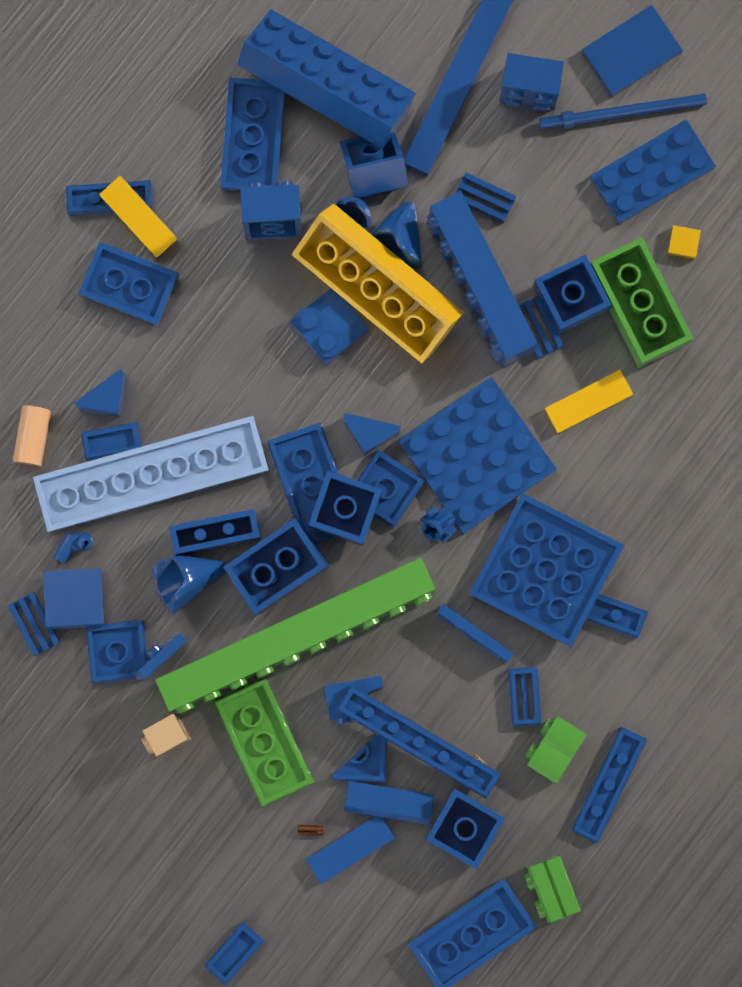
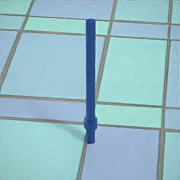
(569, 119)

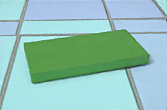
(263, 742)

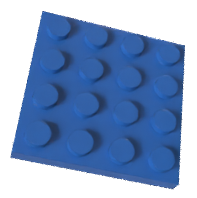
(477, 455)
(546, 570)

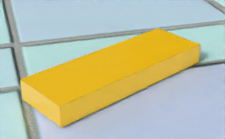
(138, 216)
(588, 401)

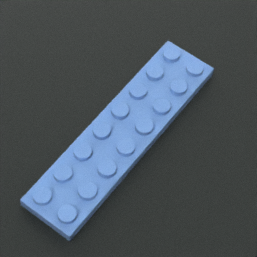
(150, 474)

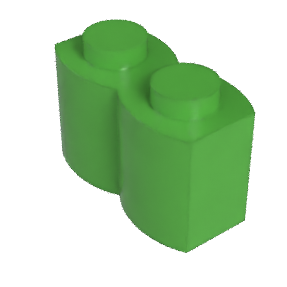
(555, 749)

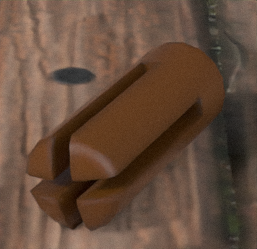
(310, 829)

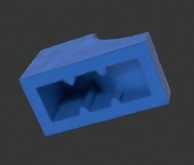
(336, 692)

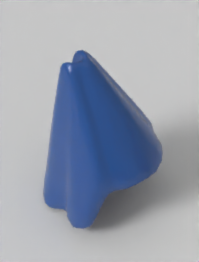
(401, 234)
(183, 578)

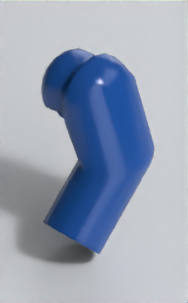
(72, 542)

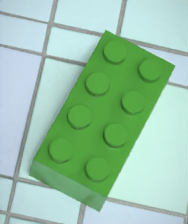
(641, 303)

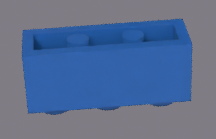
(215, 532)

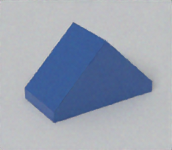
(106, 397)
(370, 433)

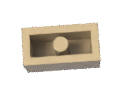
(165, 736)

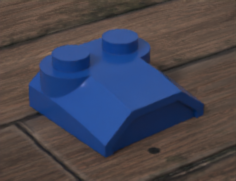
(329, 326)

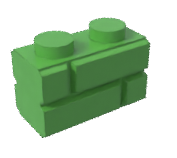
(552, 889)

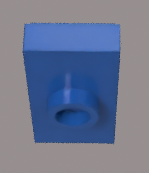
(158, 655)

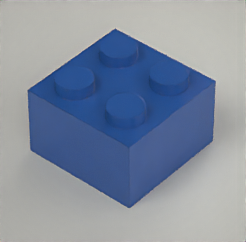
(531, 82)
(571, 294)
(345, 508)
(465, 828)

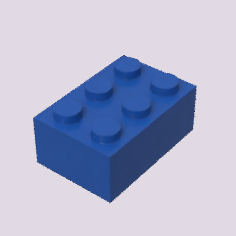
(271, 211)
(277, 566)

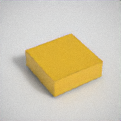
(684, 242)

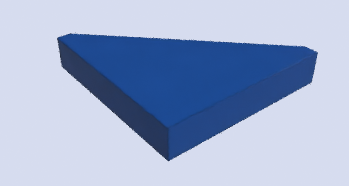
(366, 764)

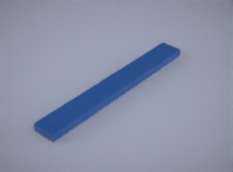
(456, 85)

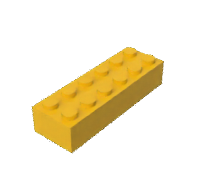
(377, 283)

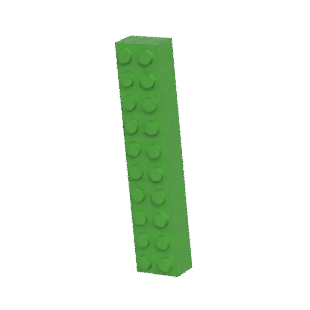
(295, 636)

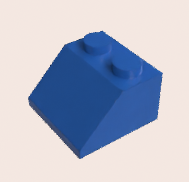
(373, 168)

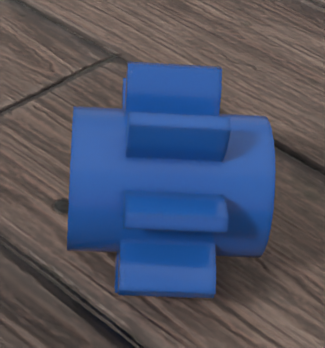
(438, 524)

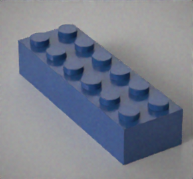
(326, 78)
(482, 280)

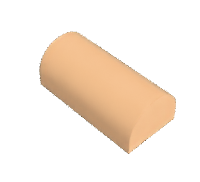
(31, 435)

